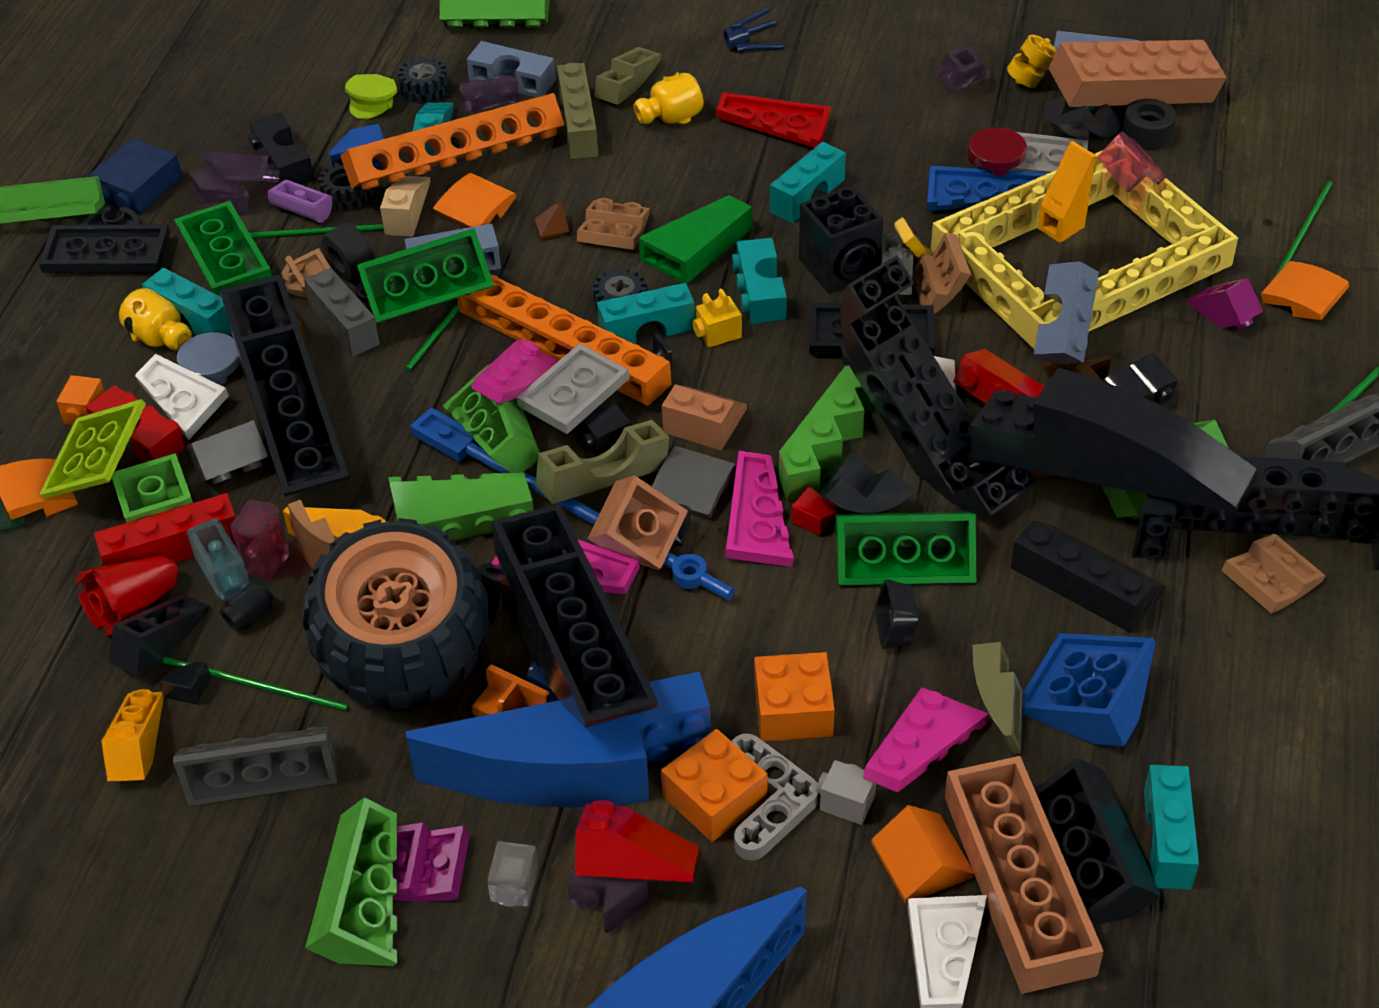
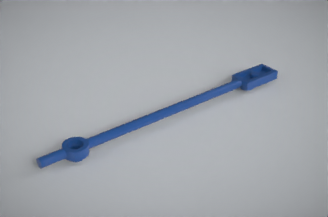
(453, 440)

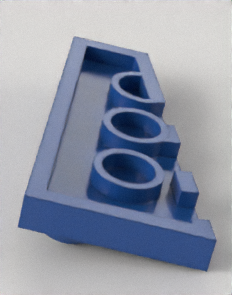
(969, 186)

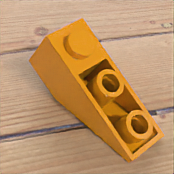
(1067, 198)
(133, 736)

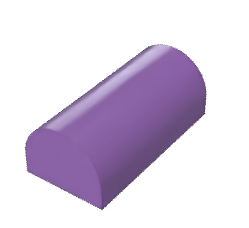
(301, 200)

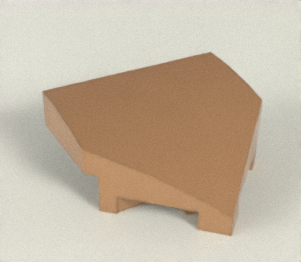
(302, 268)

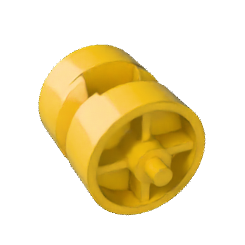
(1032, 61)

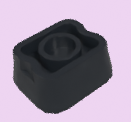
(896, 614)

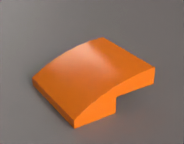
(474, 202)
(1305, 289)
(21, 488)

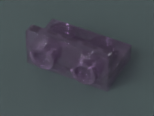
(489, 93)

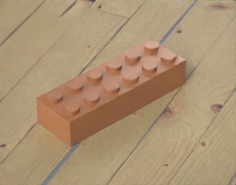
(1136, 70)
(1023, 875)

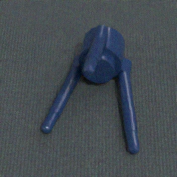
(739, 34)

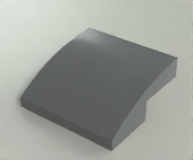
(694, 480)

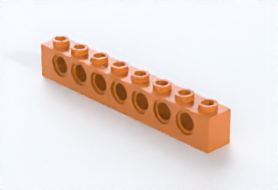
(542, 110)
(558, 332)

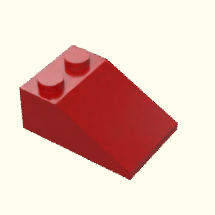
(627, 845)

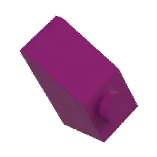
(1228, 304)

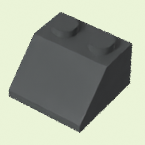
(227, 451)

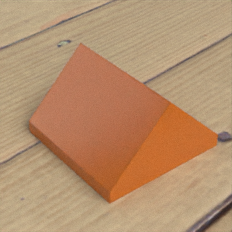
(921, 854)

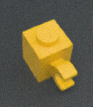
(717, 320)

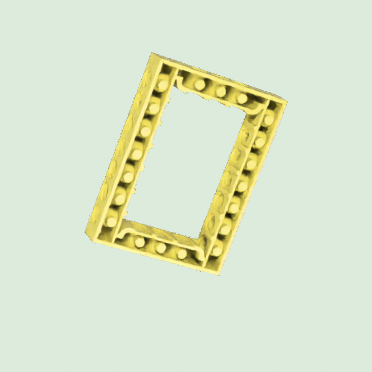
(1197, 250)

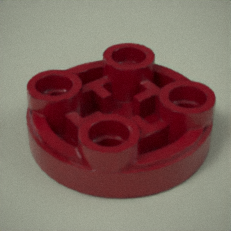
(997, 150)

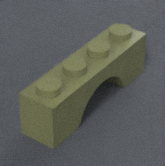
(577, 110)
(636, 452)

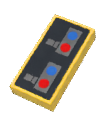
(912, 238)

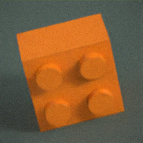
(794, 696)
(714, 785)

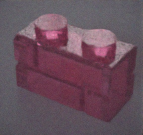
(260, 538)

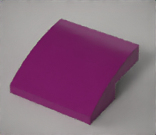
(429, 862)

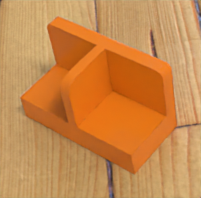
(507, 693)

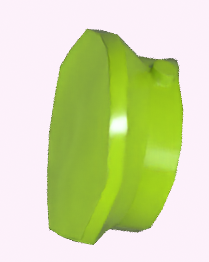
(370, 95)

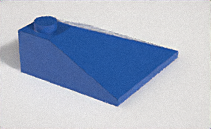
(1091, 686)

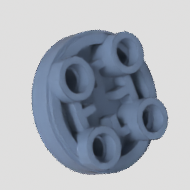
(210, 356)

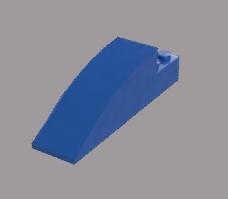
(552, 760)
(716, 962)

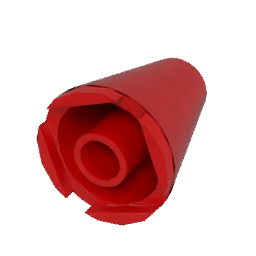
(124, 589)

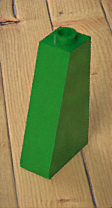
(697, 239)

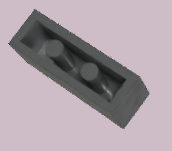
(342, 312)

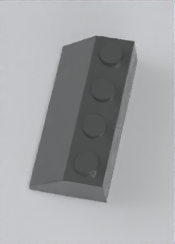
(1333, 436)
(257, 765)

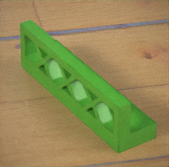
(50, 199)

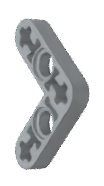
(782, 800)

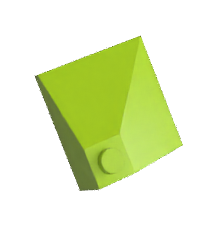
(92, 449)

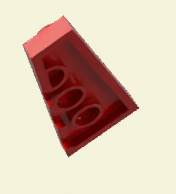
(781, 118)

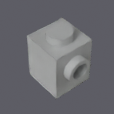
(846, 792)

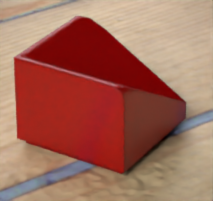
(812, 512)

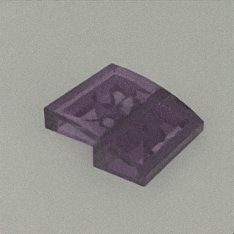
(240, 166)

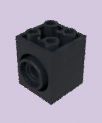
(839, 238)

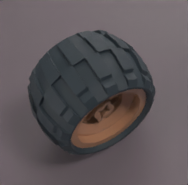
(391, 579)

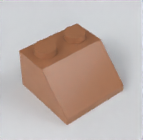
(700, 416)
(638, 522)

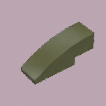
(626, 75)
(999, 692)

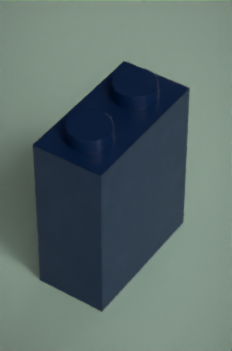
(137, 175)

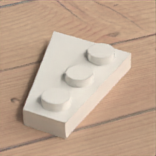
(181, 393)
(944, 946)

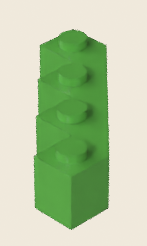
(820, 436)

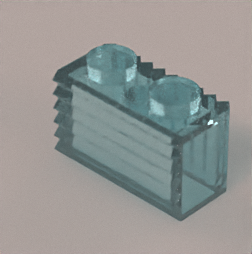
(218, 558)

